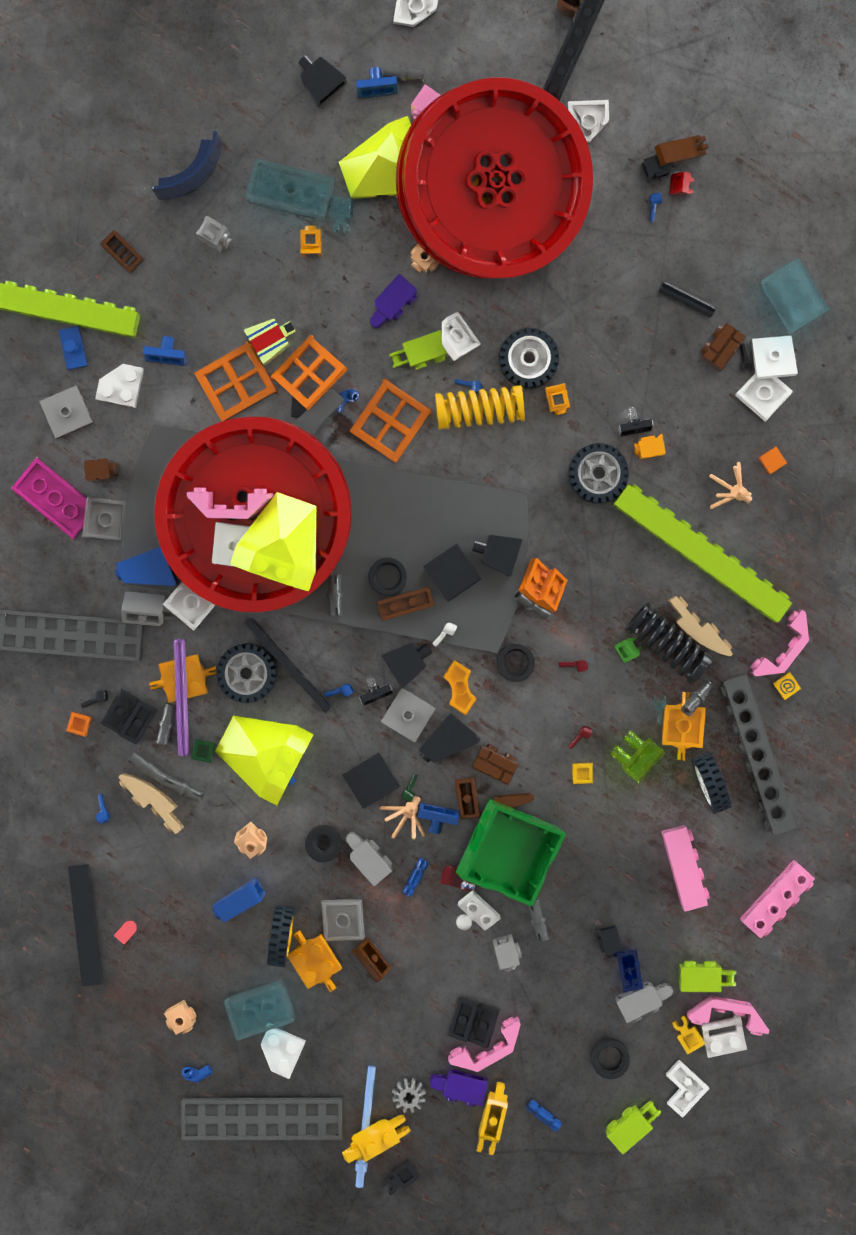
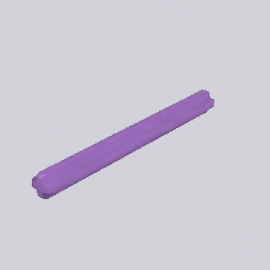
(181, 697)

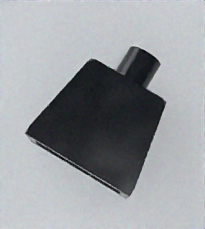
(320, 79)
(499, 552)
(407, 662)

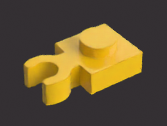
(689, 1037)

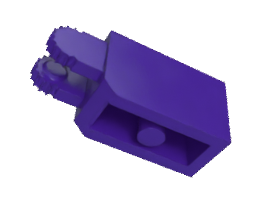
(392, 301)
(461, 1086)

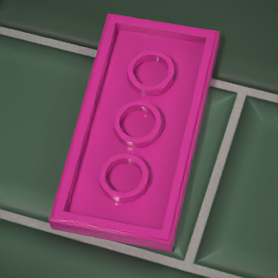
(52, 497)

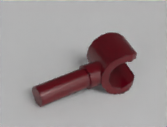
(580, 664)
(584, 732)

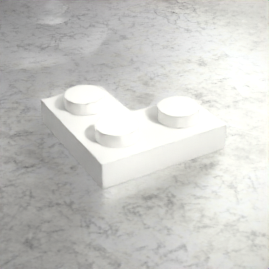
(690, 1088)

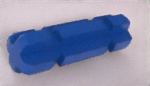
(415, 877)
(543, 1115)

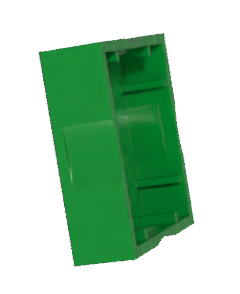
(510, 852)

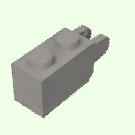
(214, 234)
(145, 609)
(368, 859)
(643, 1001)

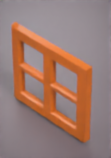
(308, 372)
(235, 381)
(390, 420)

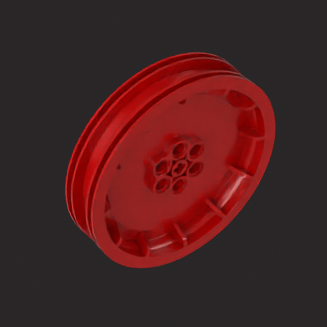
(540, 147)
(247, 457)

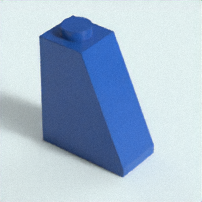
(146, 569)
(239, 900)

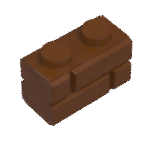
(723, 346)
(100, 470)
(495, 764)

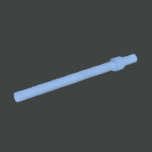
(361, 1166)

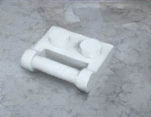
(724, 1042)

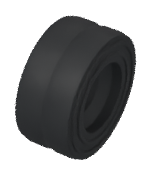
(331, 835)

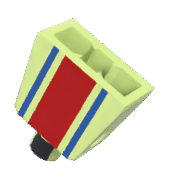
(269, 339)

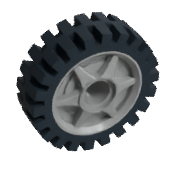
(603, 457)
(230, 673)

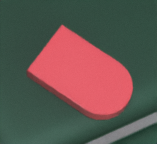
(126, 931)

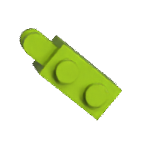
(421, 351)
(703, 977)
(631, 1126)

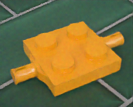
(195, 675)
(683, 730)
(314, 961)

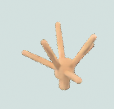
(737, 492)
(409, 811)

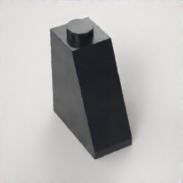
(448, 739)

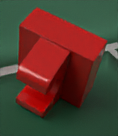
(680, 184)

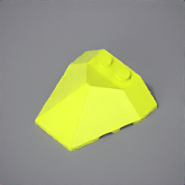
(372, 165)
(281, 543)
(263, 753)

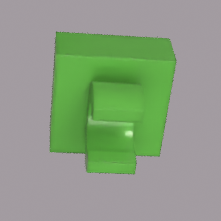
(627, 649)

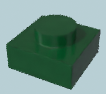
(203, 750)

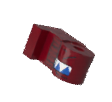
(451, 878)

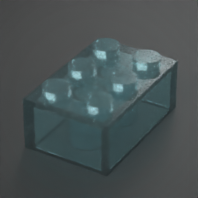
(794, 295)
(259, 1009)

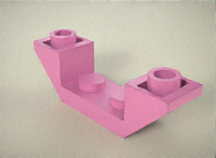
(204, 502)
(798, 624)
(701, 1013)
(462, 1058)

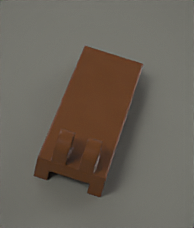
(681, 150)
(405, 603)

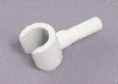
(448, 629)

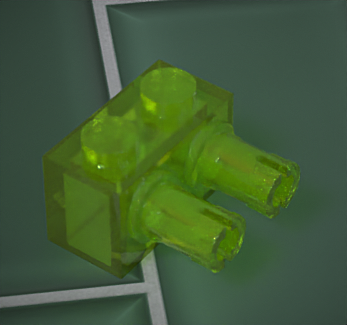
(644, 759)

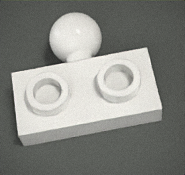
(476, 910)

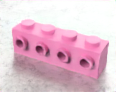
(684, 867)
(777, 899)

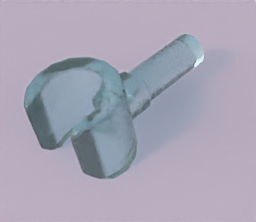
(659, 706)

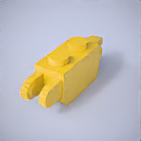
(493, 1118)
(375, 1139)

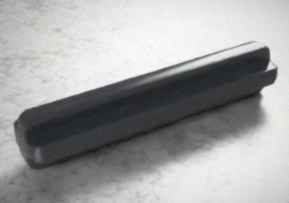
(687, 299)

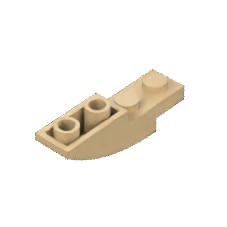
(704, 635)
(147, 793)

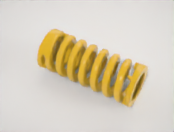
(445, 407)

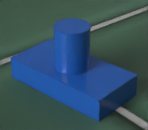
(376, 85)
(73, 348)
(165, 353)
(438, 816)

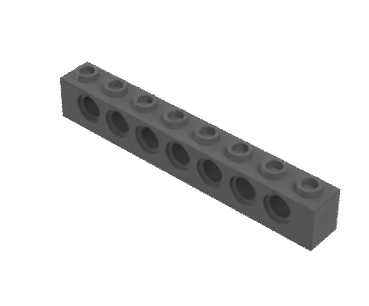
(785, 820)

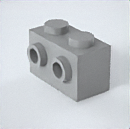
(507, 952)

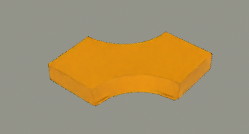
(461, 698)

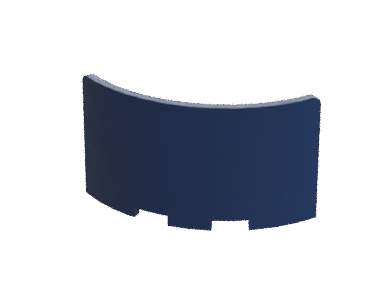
(194, 175)

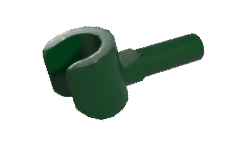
(407, 794)

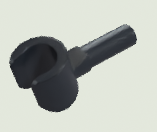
(745, 358)
(101, 696)

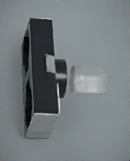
(635, 426)
(376, 692)

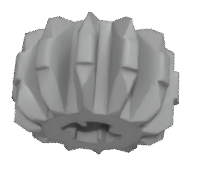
(402, 1099)

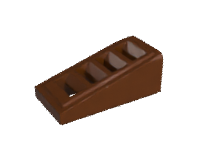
(108, 239)
(514, 800)

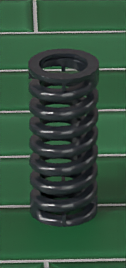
(679, 641)

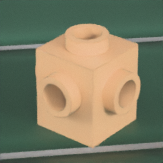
(422, 264)
(251, 840)
(181, 1011)

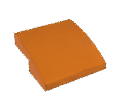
(543, 585)

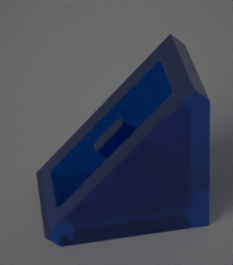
(629, 970)

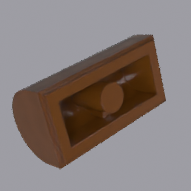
(467, 798)
(371, 959)

